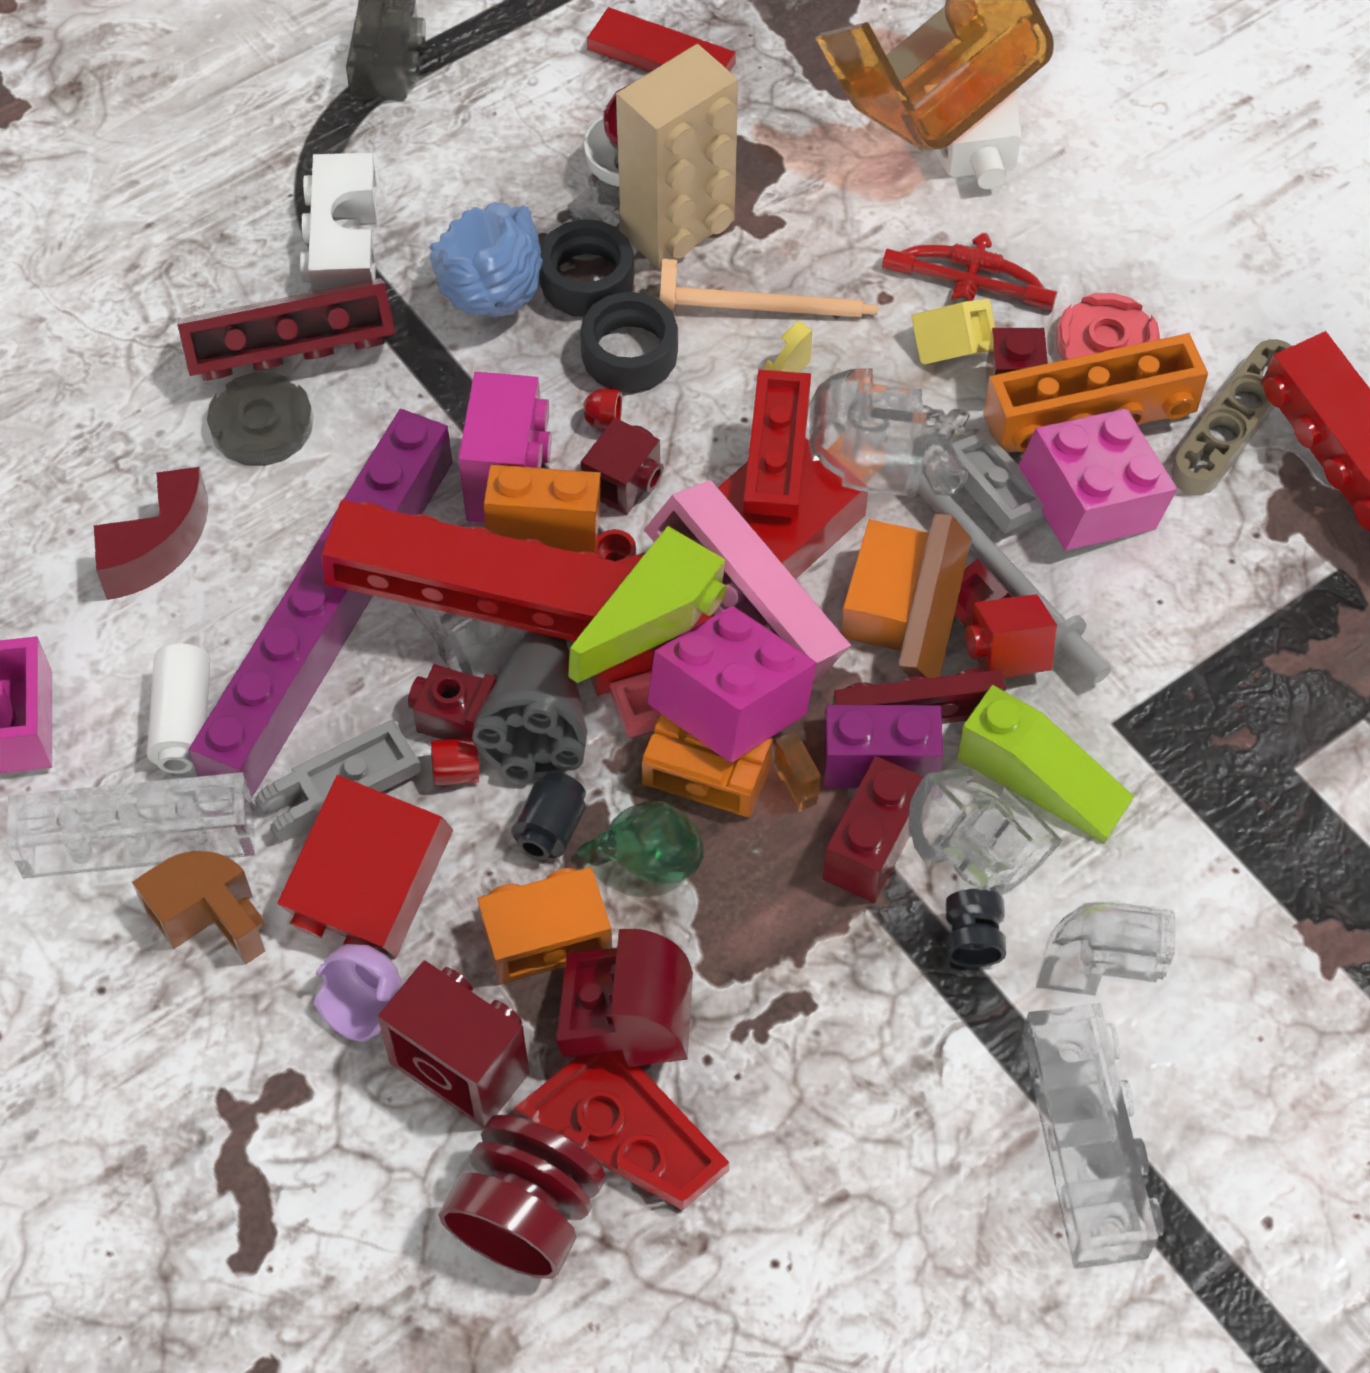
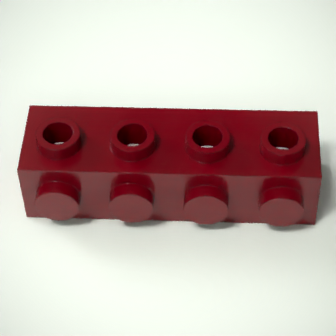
(286, 327)

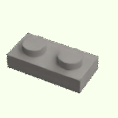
(998, 482)

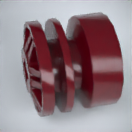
(522, 1196)

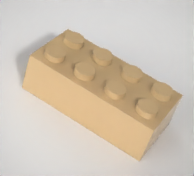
(677, 155)

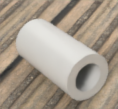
(177, 704)

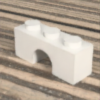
(340, 196)

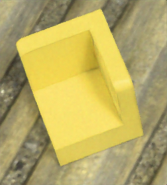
(953, 330)

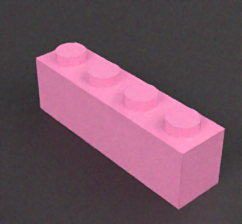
(752, 573)

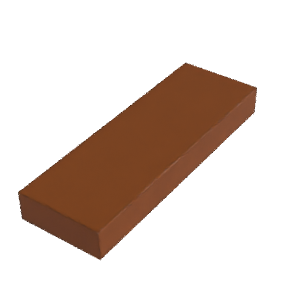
(935, 598)

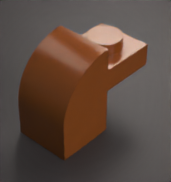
(200, 890)

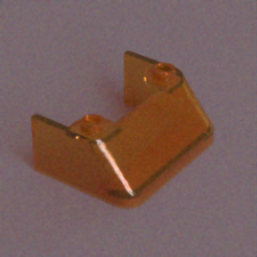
(986, 61)

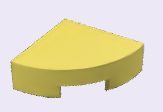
(796, 352)

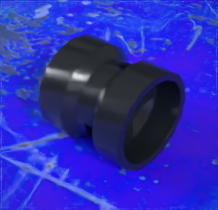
(975, 928)

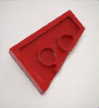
(627, 1126)

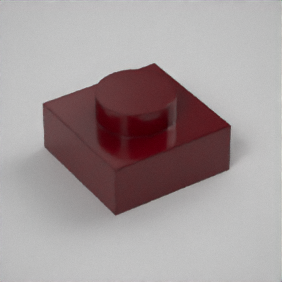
(977, 586)

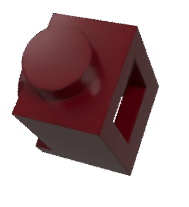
(448, 702)

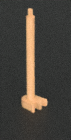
(674, 295)

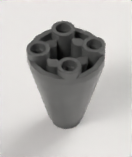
(533, 713)

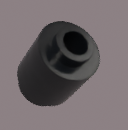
(549, 816)

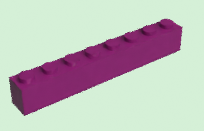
(314, 618)

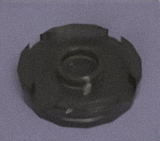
(260, 419)

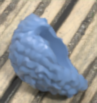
(488, 260)

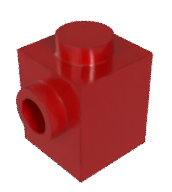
(1012, 636)

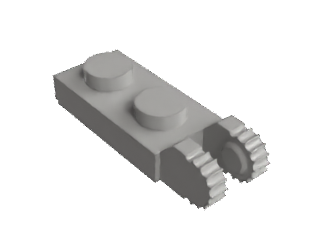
(372, 759)

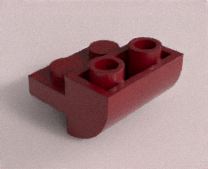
(628, 1000)

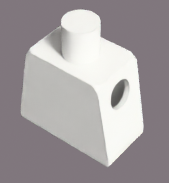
(987, 146)

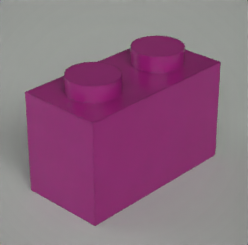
(895, 733)

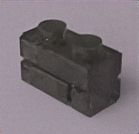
(384, 48)

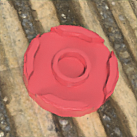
(1103, 324)

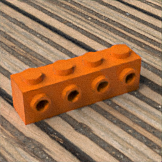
(1147, 378)

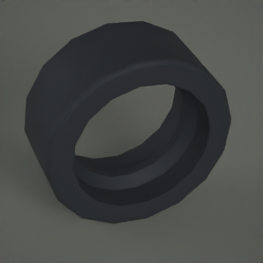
(582, 238)
(629, 310)

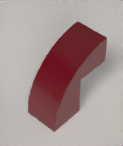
(147, 550)

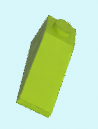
(652, 605)
(1041, 764)

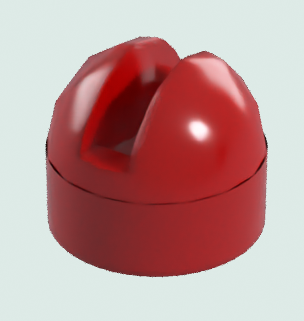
(602, 407)

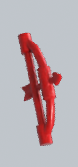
(968, 282)

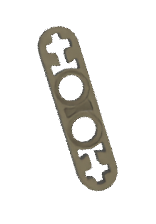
(1229, 413)

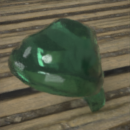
(649, 842)

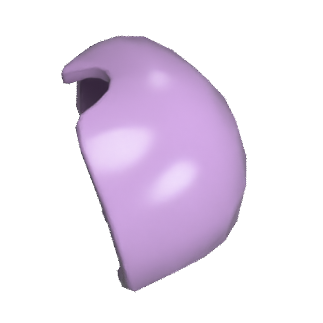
(356, 989)

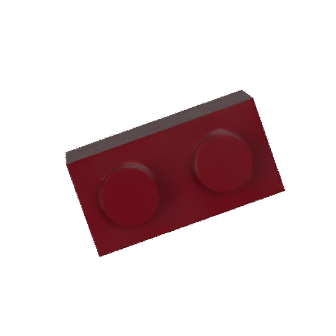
(872, 831)

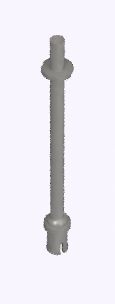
(1068, 631)

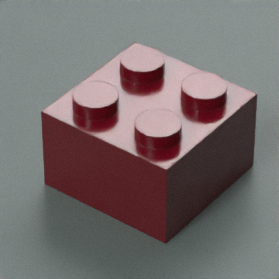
(455, 1042)

